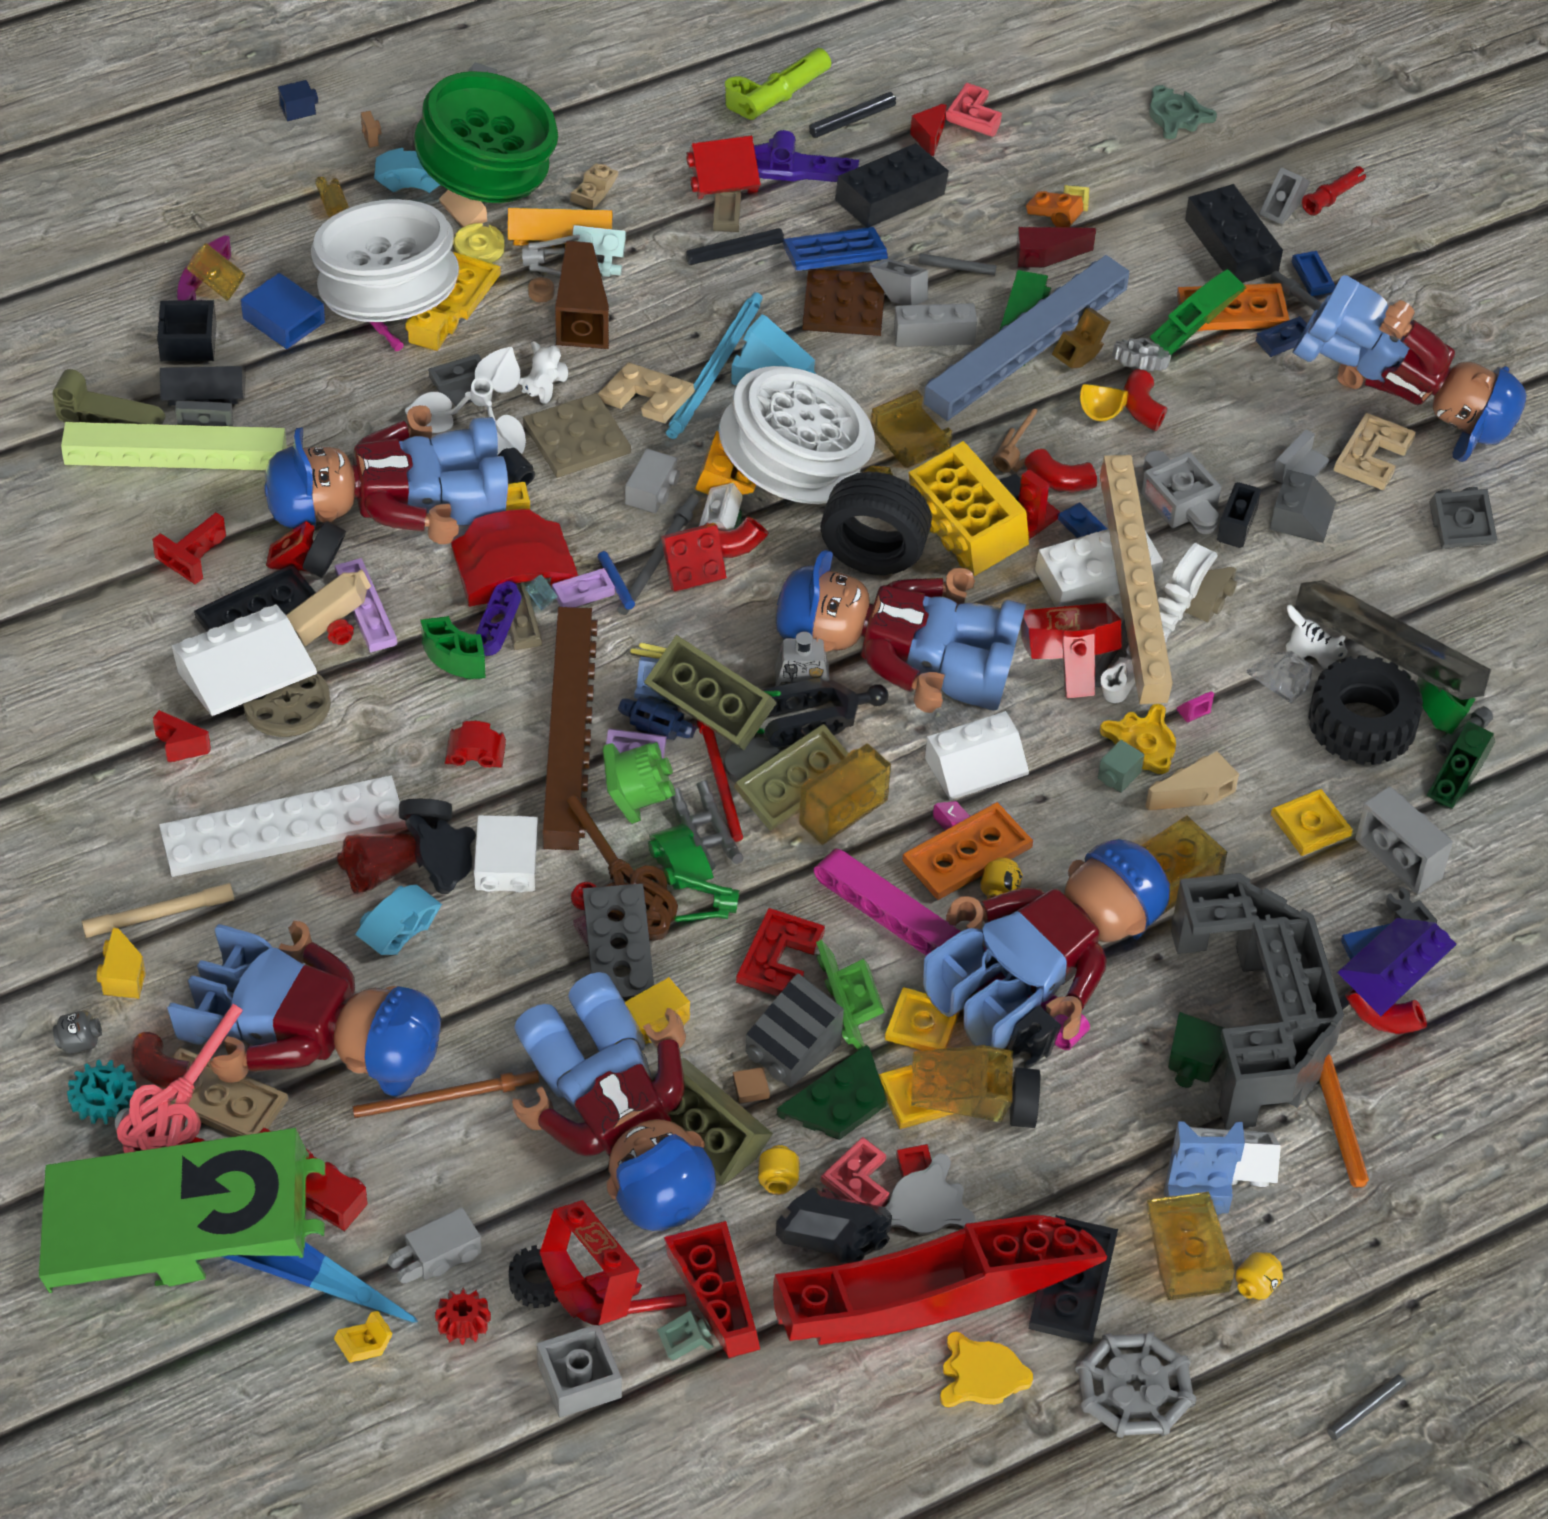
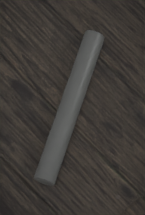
(957, 264)
(1366, 1407)

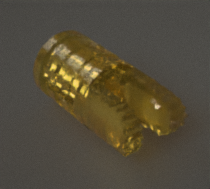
(331, 196)

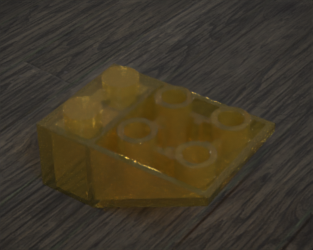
(964, 1081)

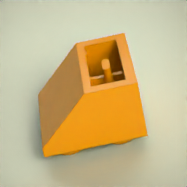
(719, 470)

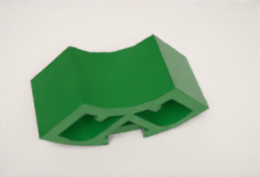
(453, 649)
(1442, 707)
(678, 853)

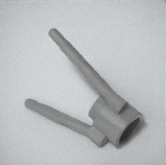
(535, 253)

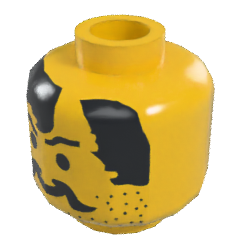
(1000, 877)

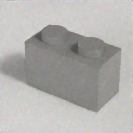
(651, 481)

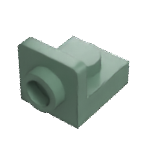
(685, 1335)

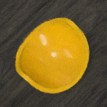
(1102, 402)

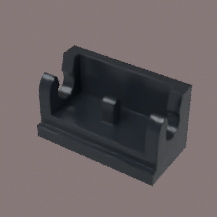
(1034, 1035)

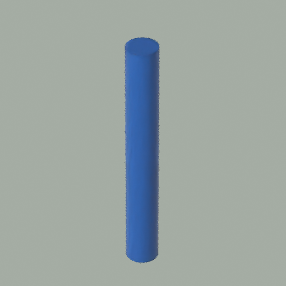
(616, 579)

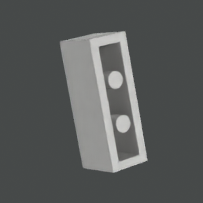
(935, 325)

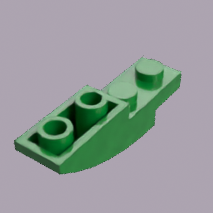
(1197, 310)

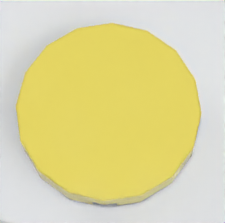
(479, 242)

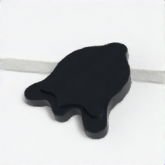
(442, 851)

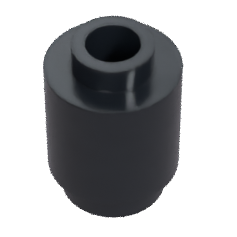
(517, 466)

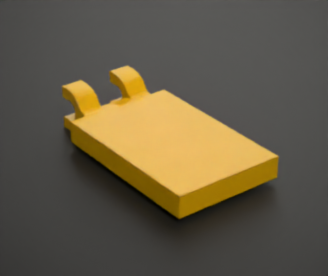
(471, 286)

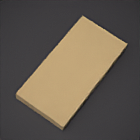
(232, 1107)

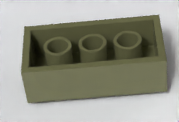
(710, 692)

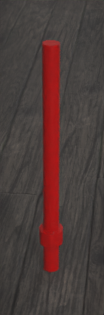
(721, 781)

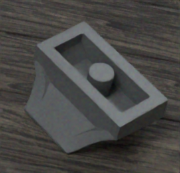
(455, 377)

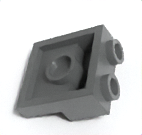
(1463, 517)

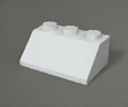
(976, 755)
(1259, 1156)

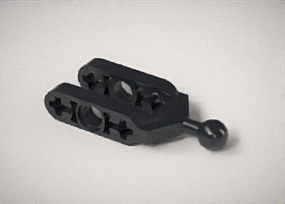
(812, 694)

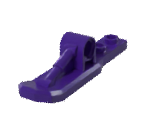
(780, 162)

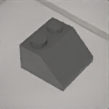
(1303, 507)

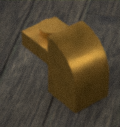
(1084, 343)

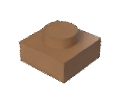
(370, 129)

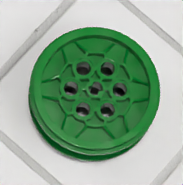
(485, 137)

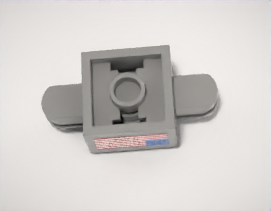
(1181, 490)

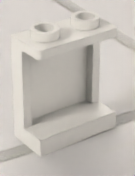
(506, 853)

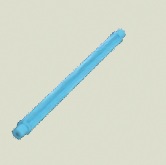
(715, 365)

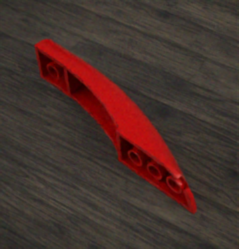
(933, 1280)

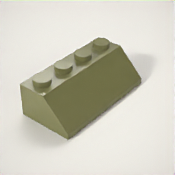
(728, 1130)

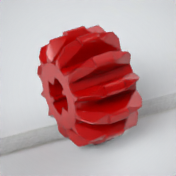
(463, 1316)

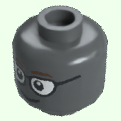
(77, 1032)

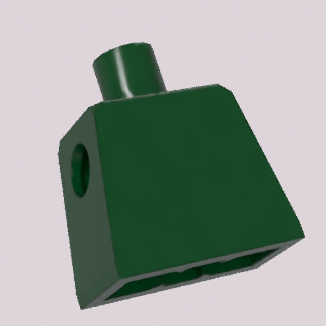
(1195, 1050)

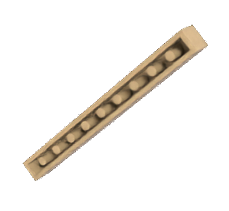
(1135, 580)

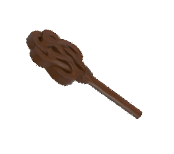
(658, 900)

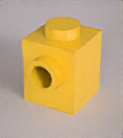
(427, 329)

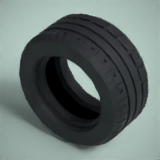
(883, 498)

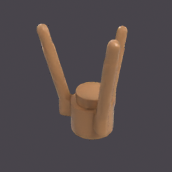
(1008, 454)

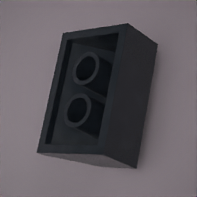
(203, 384)

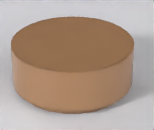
(541, 289)

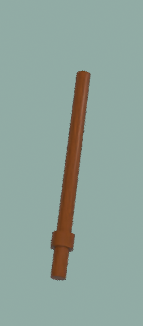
(506, 1083)

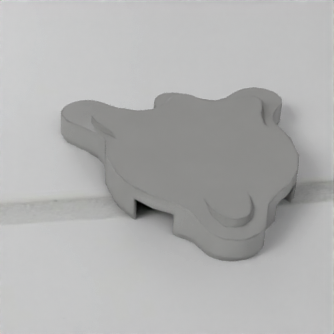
(926, 1202)

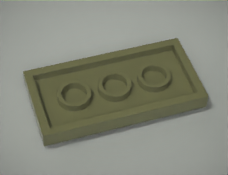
(776, 785)

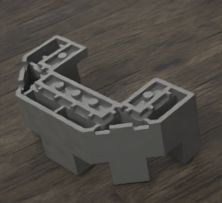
(1273, 1059)

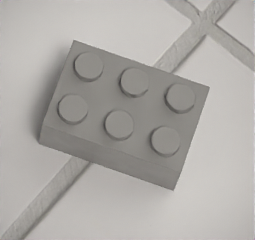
(1403, 840)

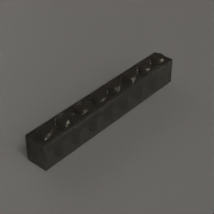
(1393, 639)

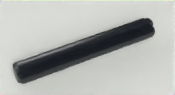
(852, 114)
(734, 246)

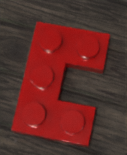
(778, 930)

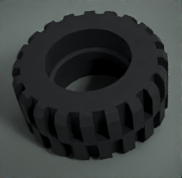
(1370, 683)

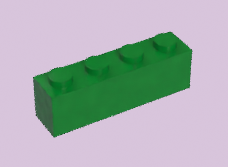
(1025, 294)

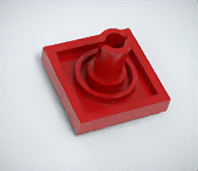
(694, 557)

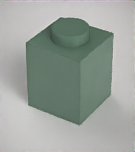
(1120, 766)

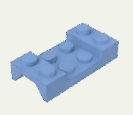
(1205, 1164)

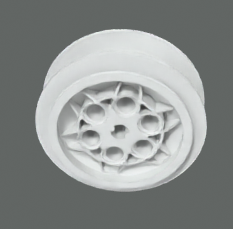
(795, 433)

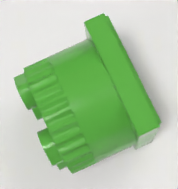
(637, 778)

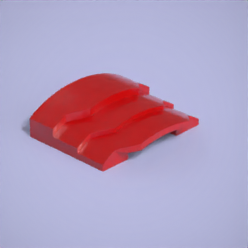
(510, 548)

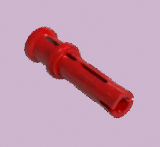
(1327, 194)

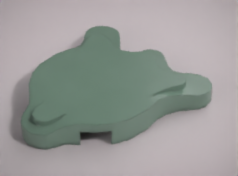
(1177, 111)

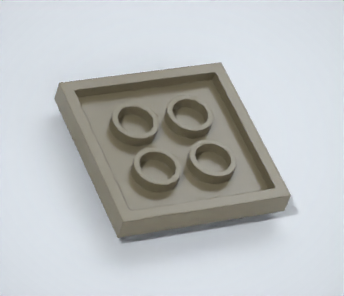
(576, 435)

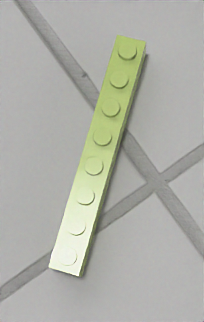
(170, 445)

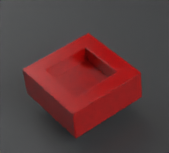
(913, 1159)

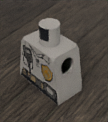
(801, 660)

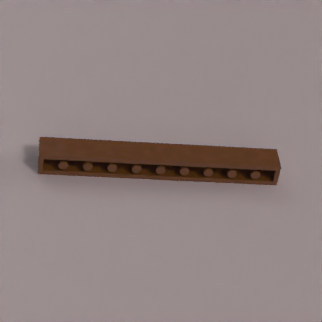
(568, 727)

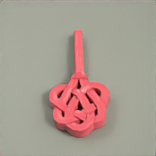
(135, 1127)

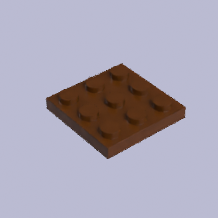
(843, 302)

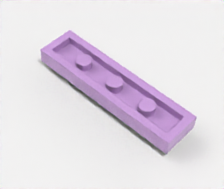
(371, 614)

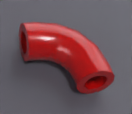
(1139, 401)
(1061, 476)
(742, 539)
(1397, 1020)

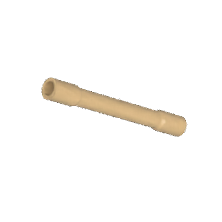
(207, 897)

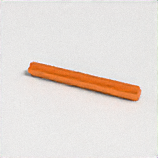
(1343, 1125)

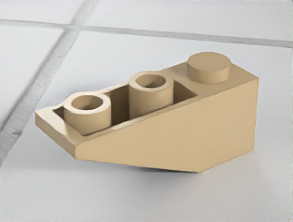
(1200, 784)

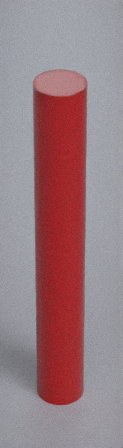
(657, 1303)

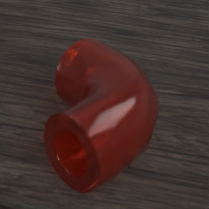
(153, 1063)

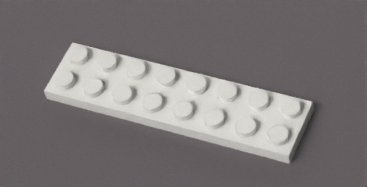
(281, 825)

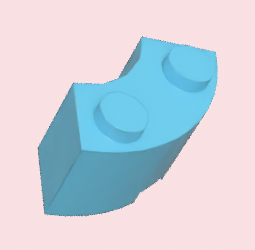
(401, 170)
(398, 919)

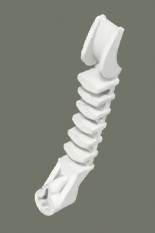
(1179, 594)

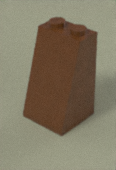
(581, 300)

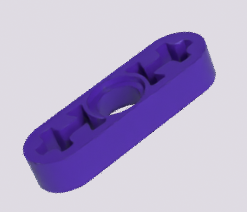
(497, 606)

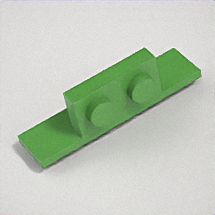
(853, 991)

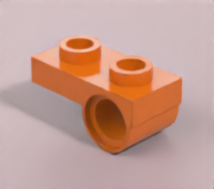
(1061, 208)

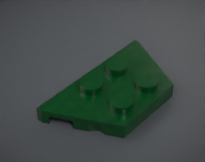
(839, 1098)

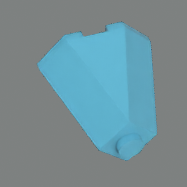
(768, 347)

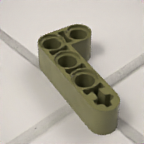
(77, 404)

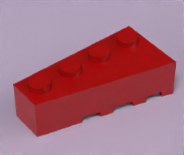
(713, 1278)

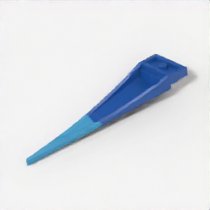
(325, 1275)

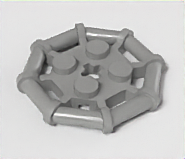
(1138, 1367)

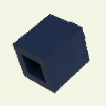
(297, 100)

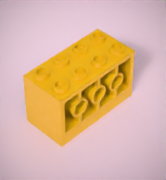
(970, 509)

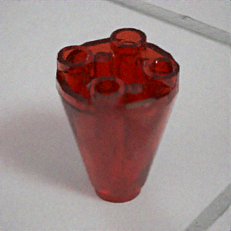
(375, 858)

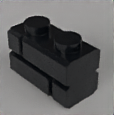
(1239, 515)

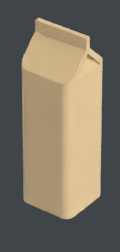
(328, 605)

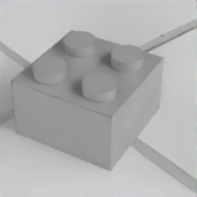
(579, 1370)

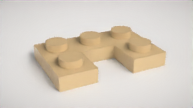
(665, 392)
(1358, 459)

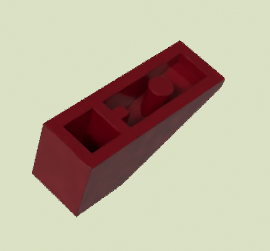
(1050, 245)

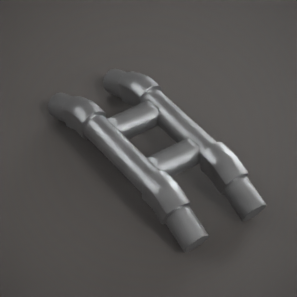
(710, 815)

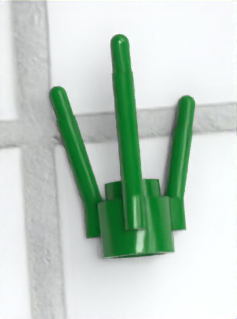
(724, 899)

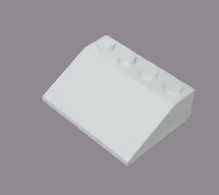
(243, 660)

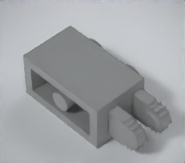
(437, 1247)

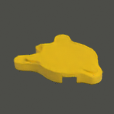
(1147, 735)
(982, 1372)

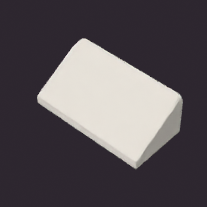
(722, 506)

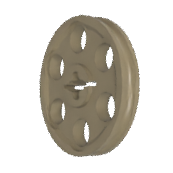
(297, 707)

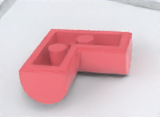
(970, 113)
(851, 1174)

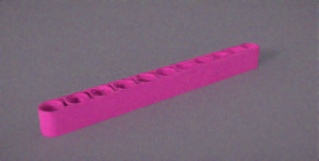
(902, 915)

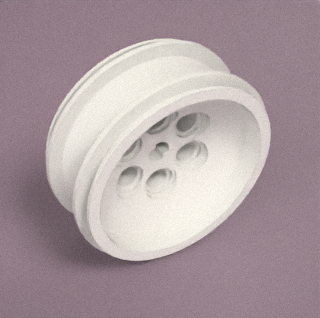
(385, 260)

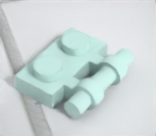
(605, 242)

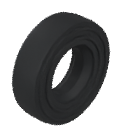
(429, 809)

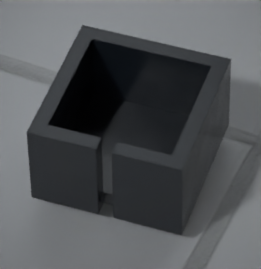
(187, 330)

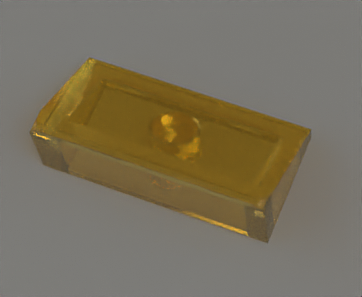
(215, 271)

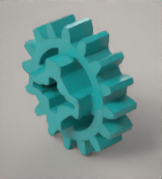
(99, 1091)

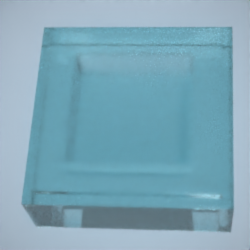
(541, 592)

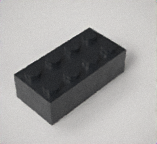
(891, 185)
(1233, 233)

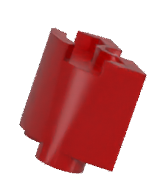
(476, 743)

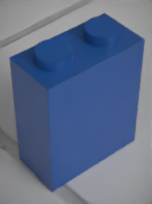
(283, 310)

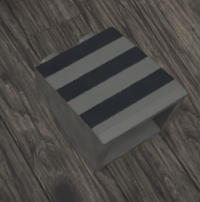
(795, 1031)

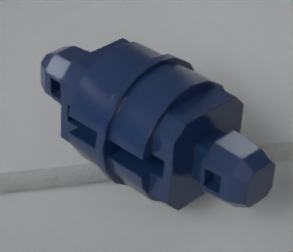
(659, 711)

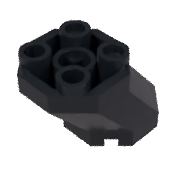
(835, 1225)

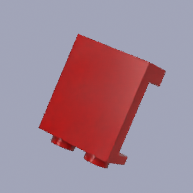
(723, 166)

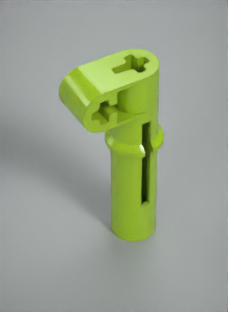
(754, 99)

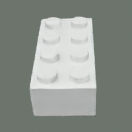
(1084, 569)

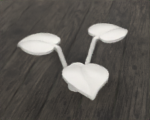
(494, 372)

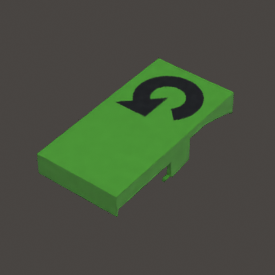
(174, 1208)

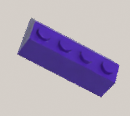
(1396, 961)

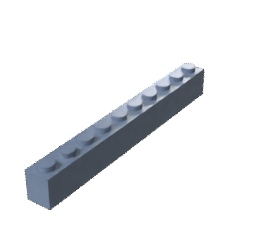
(1024, 338)

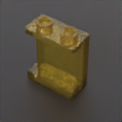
(909, 430)

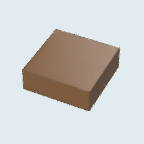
(751, 1085)

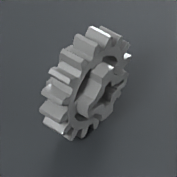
(1141, 354)

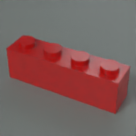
(334, 1195)

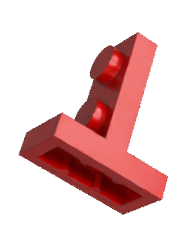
(1034, 498)
(186, 554)

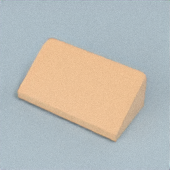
(463, 209)

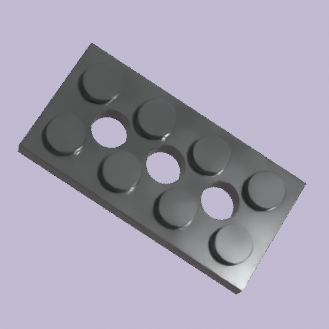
(632, 928)

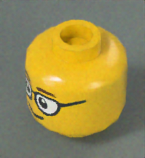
(1259, 1275)

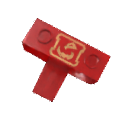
(1074, 635)
(600, 1295)

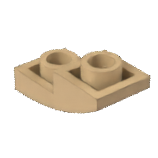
(595, 186)

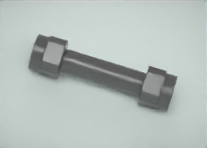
(1480, 717)

